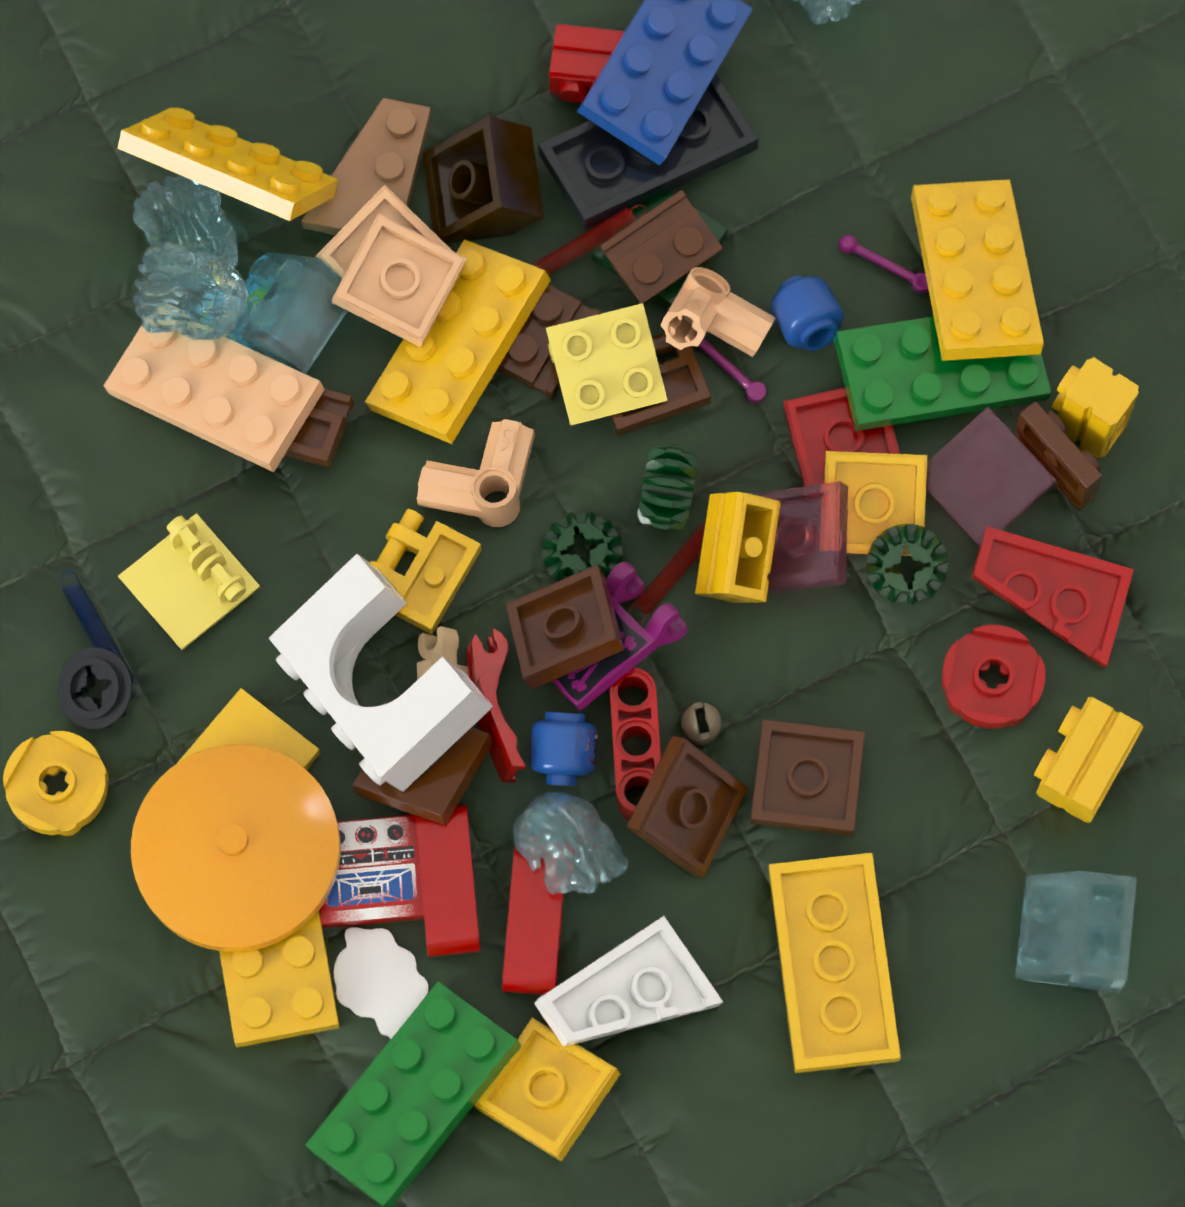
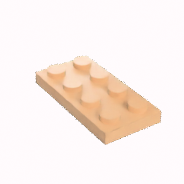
(217, 392)

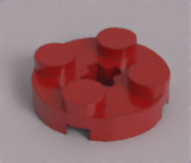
(1017, 661)

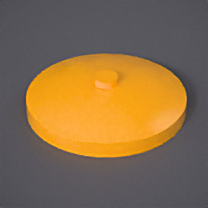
(235, 848)

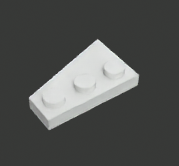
(629, 988)

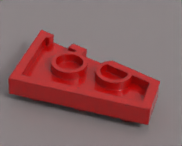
(1057, 588)

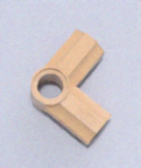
(709, 306)
(501, 469)

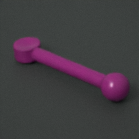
(848, 244)
(755, 390)

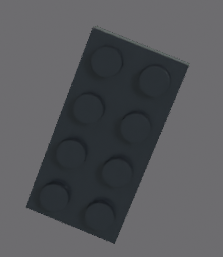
(607, 175)

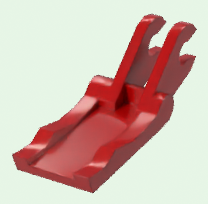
(484, 672)

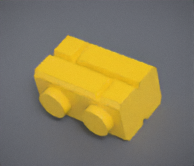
(1095, 405)
(737, 547)
(1088, 758)

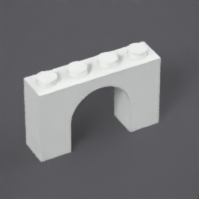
(321, 649)

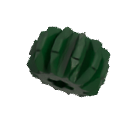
(667, 487)

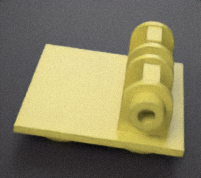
(606, 364)
(188, 580)

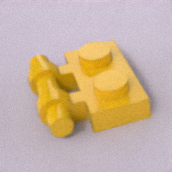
(434, 574)

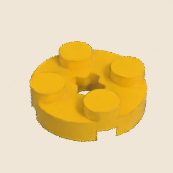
(47, 755)

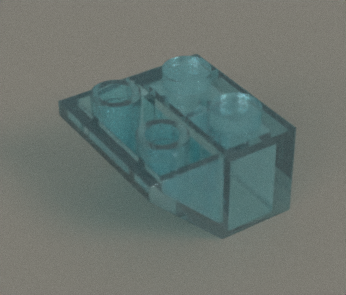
(289, 309)
(1076, 929)

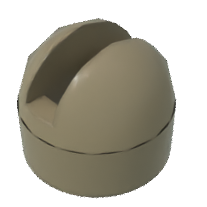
(690, 727)

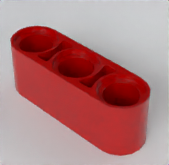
(633, 722)
(448, 885)
(531, 931)

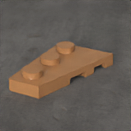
(381, 155)

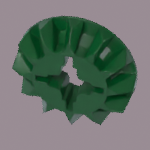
(593, 531)
(887, 551)

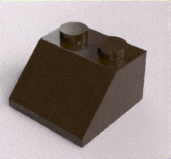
(483, 182)

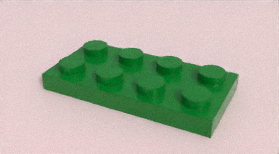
(899, 376)
(413, 1095)

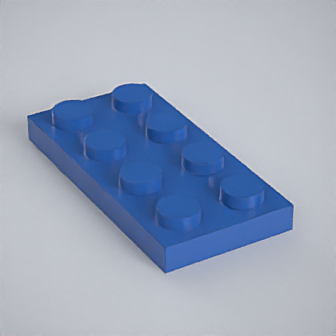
(662, 70)

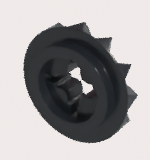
(78, 678)

